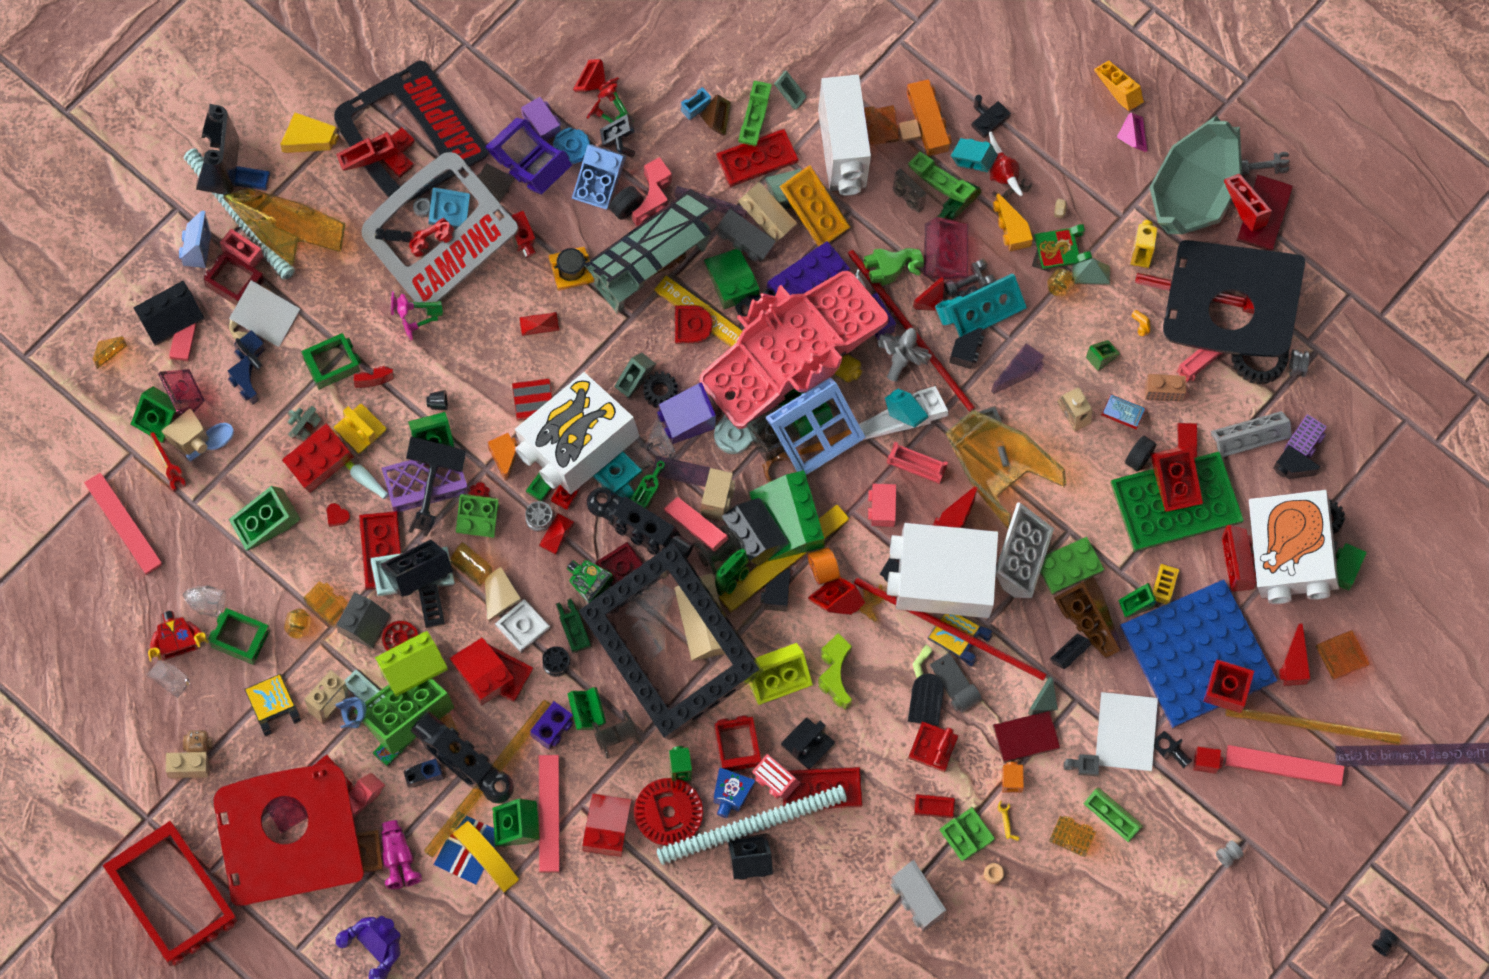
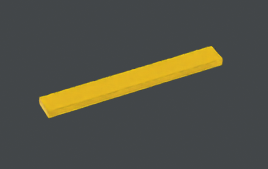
(769, 570)

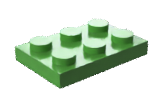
(1070, 565)

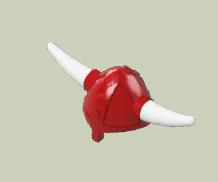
(1004, 168)

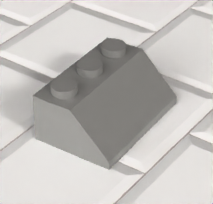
(918, 896)

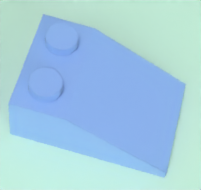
(196, 242)

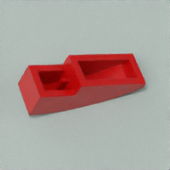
(367, 152)

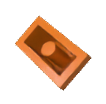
(503, 453)

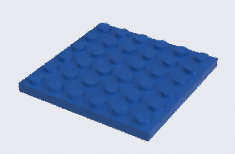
(1183, 642)

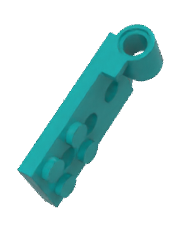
(956, 309)
(619, 482)

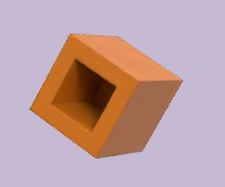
(1012, 778)

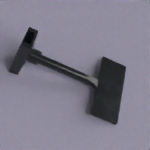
(436, 456)

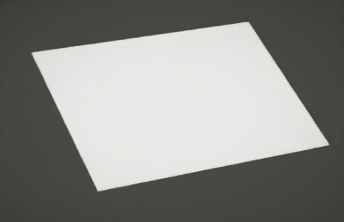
(1126, 731)

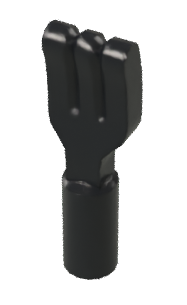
(255, 362)

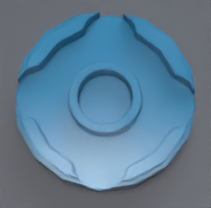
(573, 142)

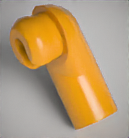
(1144, 322)

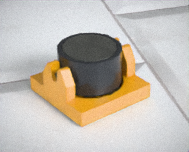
(570, 266)

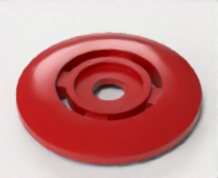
(685, 803)

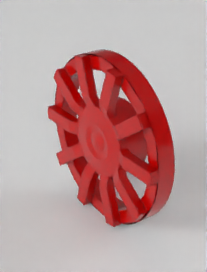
(399, 636)

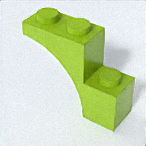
(830, 681)

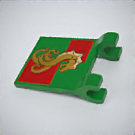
(1060, 247)

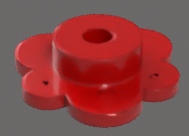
(480, 486)

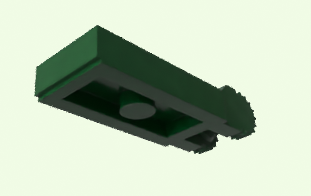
(573, 628)

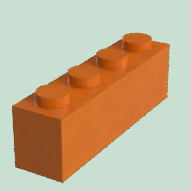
(927, 112)

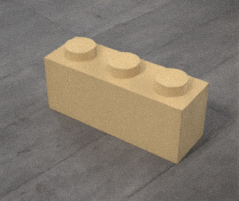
(767, 212)

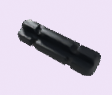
(393, 235)

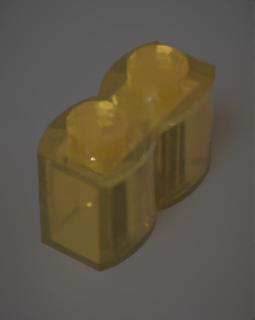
(325, 602)

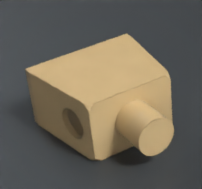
(187, 434)

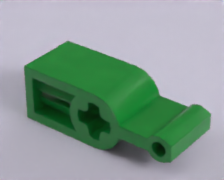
(648, 493)

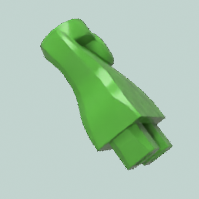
(891, 264)

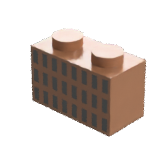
(1165, 387)

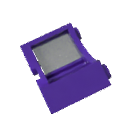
(528, 156)

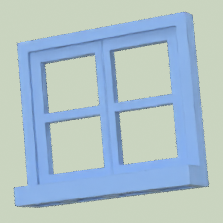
(803, 406)

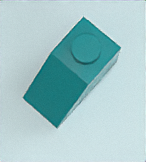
(905, 408)

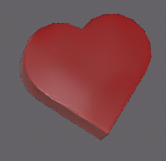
(336, 515)

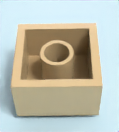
(717, 494)

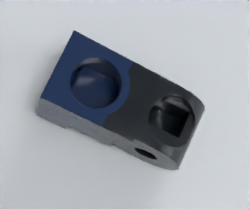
(423, 773)

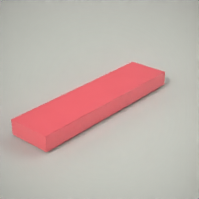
(696, 524)

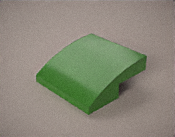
(967, 834)

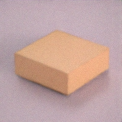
(909, 130)

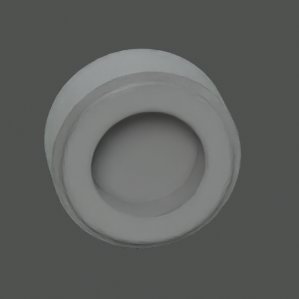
(422, 207)

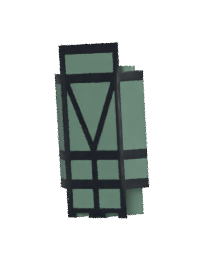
(650, 247)

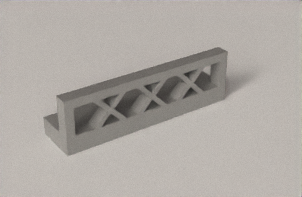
(1252, 435)

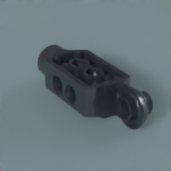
(636, 522)
(479, 774)

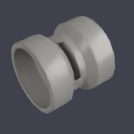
(1229, 854)

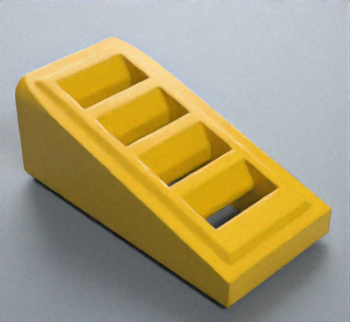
(1162, 598)

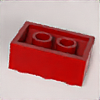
(1239, 558)

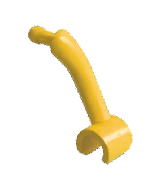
(1007, 827)

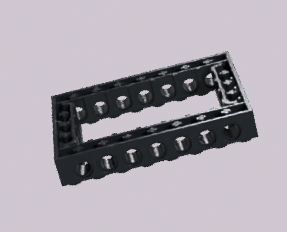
(744, 667)

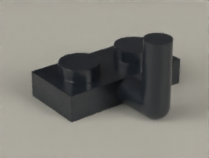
(990, 118)
(616, 131)

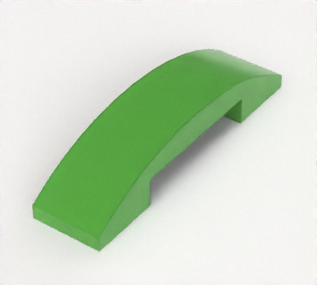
(755, 113)
(939, 179)

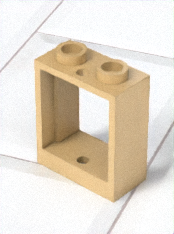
(323, 702)

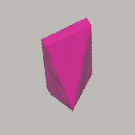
(1134, 132)

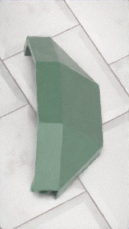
(1190, 182)

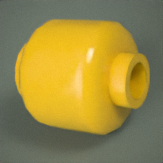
(849, 368)

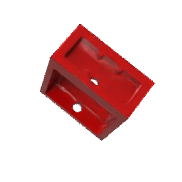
(742, 762)

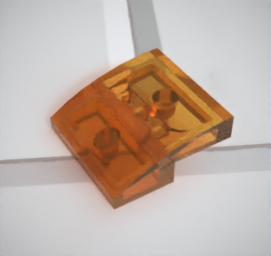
(881, 124)
(1342, 655)

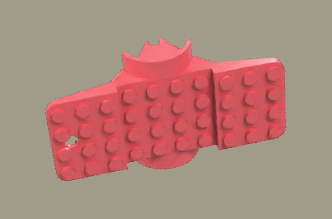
(791, 345)

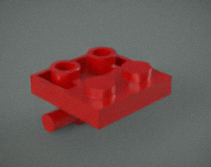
(933, 746)

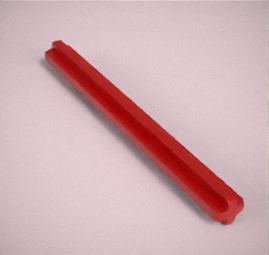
(1165, 284)

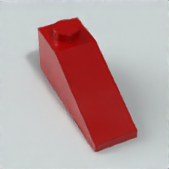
(1248, 203)
(1295, 665)

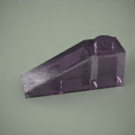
(1020, 368)

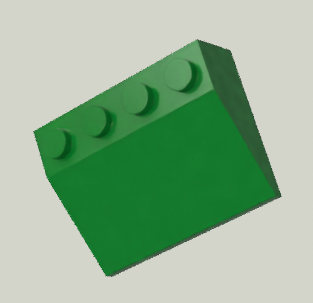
(793, 511)

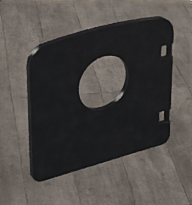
(1266, 277)

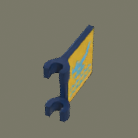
(954, 644)

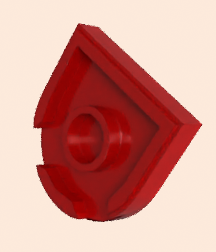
(692, 324)

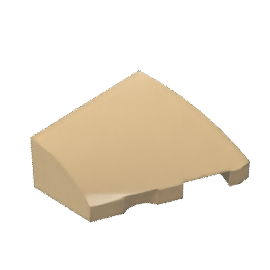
(499, 594)

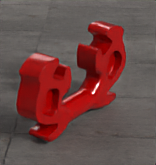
(443, 232)

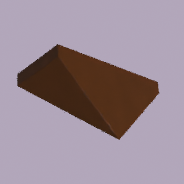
(717, 114)

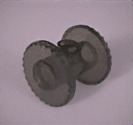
(709, 557)
(616, 734)

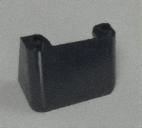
(220, 166)

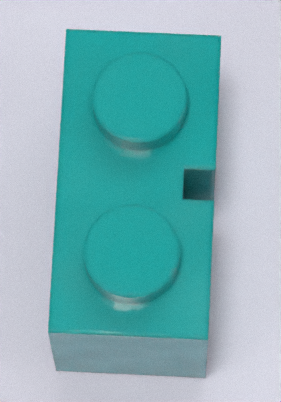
(971, 151)

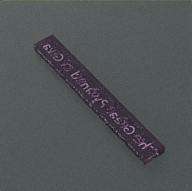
(1412, 754)

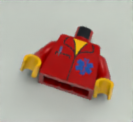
(175, 638)

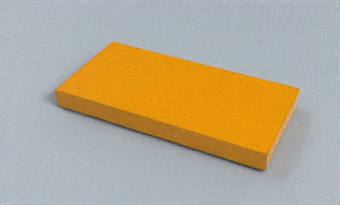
(814, 206)

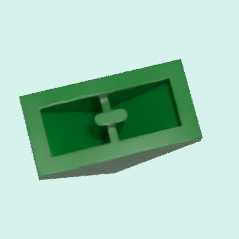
(1101, 354)
(1138, 601)

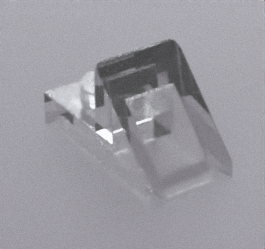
(659, 437)

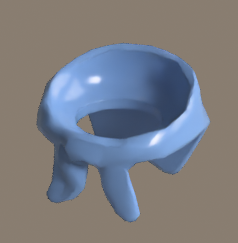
(346, 706)

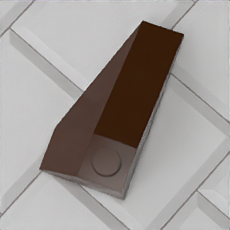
(1089, 612)

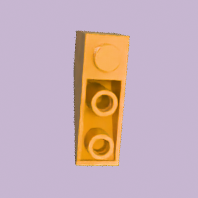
(1121, 86)
(1015, 227)

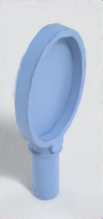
(218, 436)

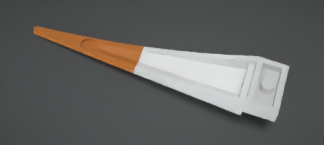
(883, 424)

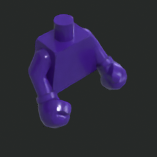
(378, 938)

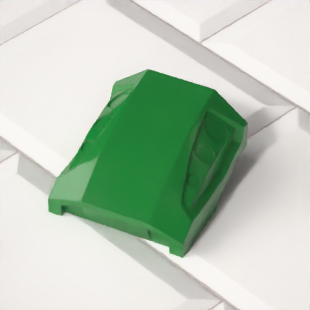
(730, 570)

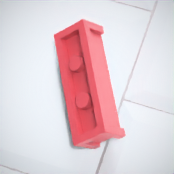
(1196, 363)
(917, 463)

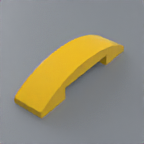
(486, 856)

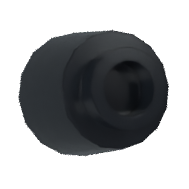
(437, 400)

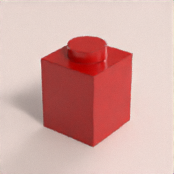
(1207, 760)

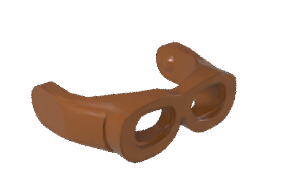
(781, 457)

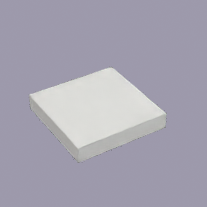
(522, 625)

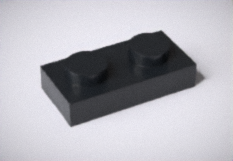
(1070, 651)

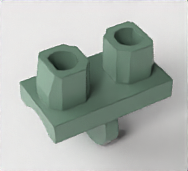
(298, 430)

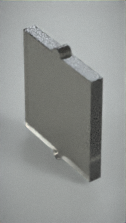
(496, 181)

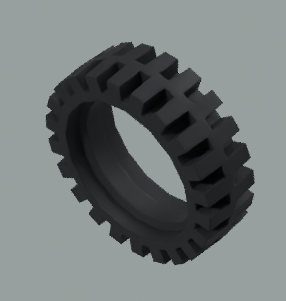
(1259, 376)

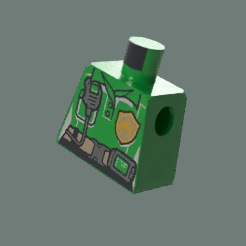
(589, 579)

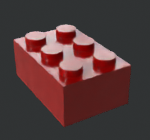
(318, 458)

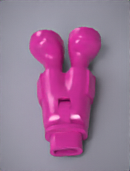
(397, 853)

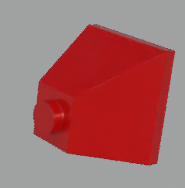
(838, 597)

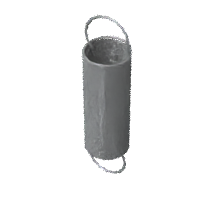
(1003, 456)

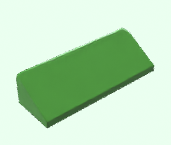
(1113, 814)

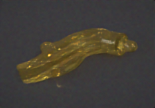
(870, 600)

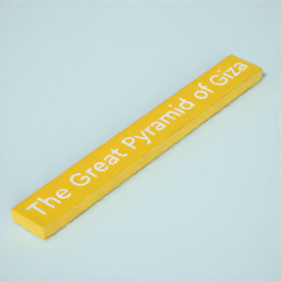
(679, 296)

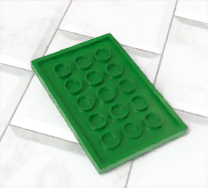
(1152, 526)

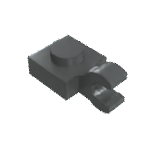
(1086, 764)

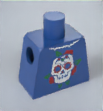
(731, 791)

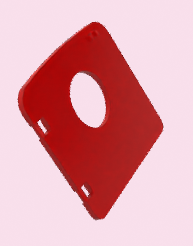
(319, 860)

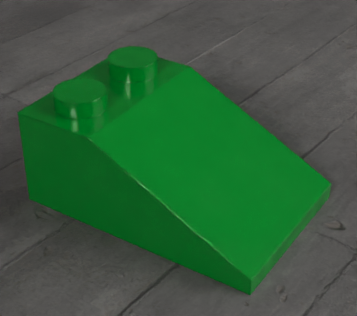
(731, 277)
(802, 425)
(264, 518)

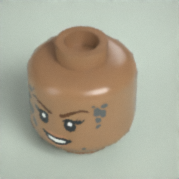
(197, 741)

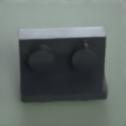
(808, 742)

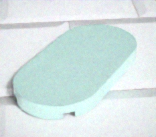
(731, 438)

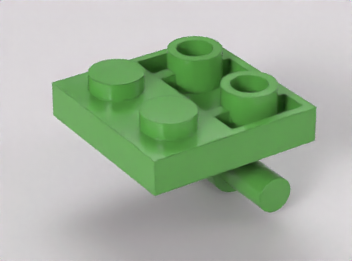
(477, 515)

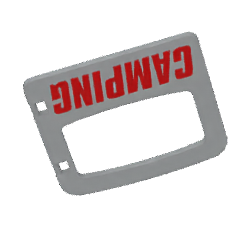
(451, 261)

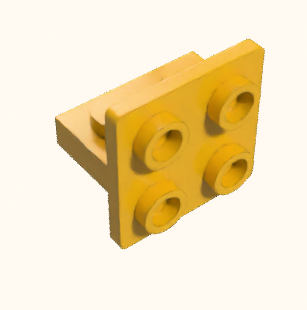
(359, 427)

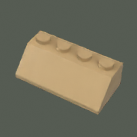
(699, 638)

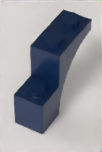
(241, 372)

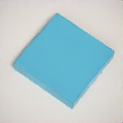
(448, 205)

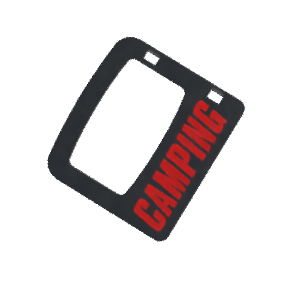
(433, 111)

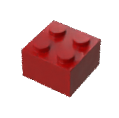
(1228, 686)

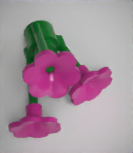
(432, 309)

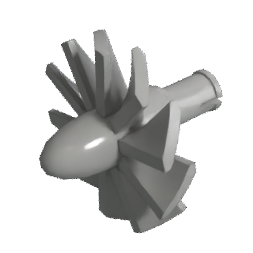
(903, 350)

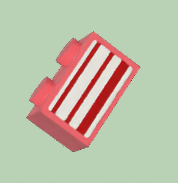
(776, 777)

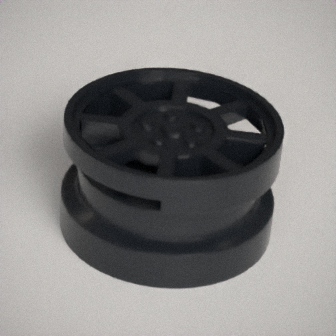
(556, 661)

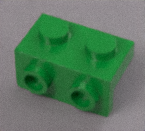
(586, 708)

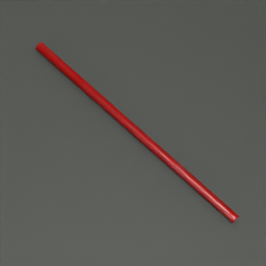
(906, 324)
(955, 631)

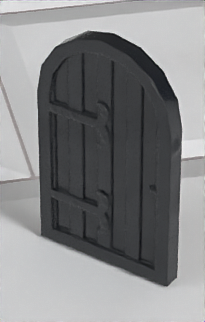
(926, 700)

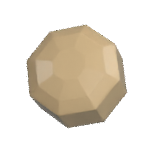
(1060, 208)

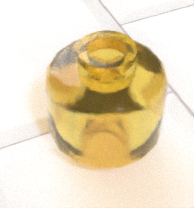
(1060, 282)
(297, 623)

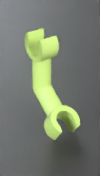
(926, 651)

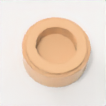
(993, 873)

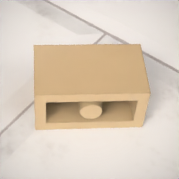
(187, 765)

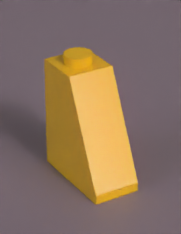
(308, 135)

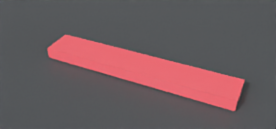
(123, 523)
(1284, 765)
(548, 813)

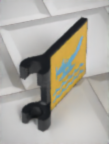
(271, 700)

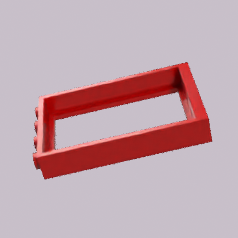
(207, 934)

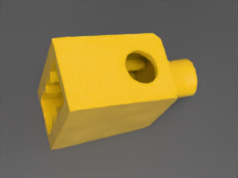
(1145, 239)

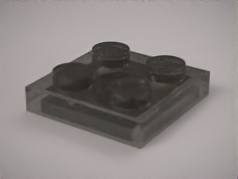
(907, 189)

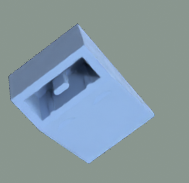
(598, 176)

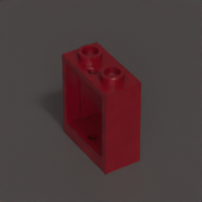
(220, 262)

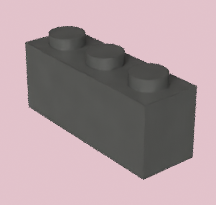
(744, 236)

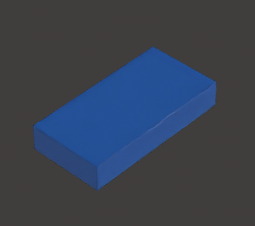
(252, 178)

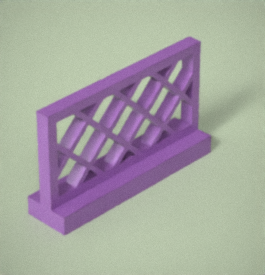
(415, 499)

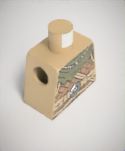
(1074, 406)

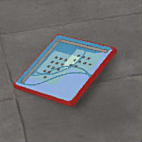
(1123, 411)

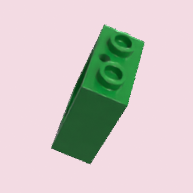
(338, 374)
(256, 645)

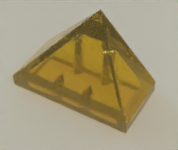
(107, 349)

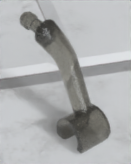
(1010, 191)

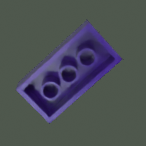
(809, 271)

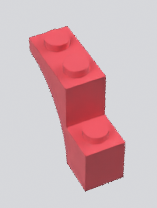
(657, 177)
(364, 792)

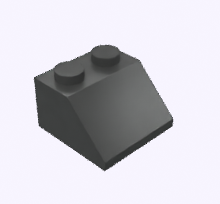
(362, 620)

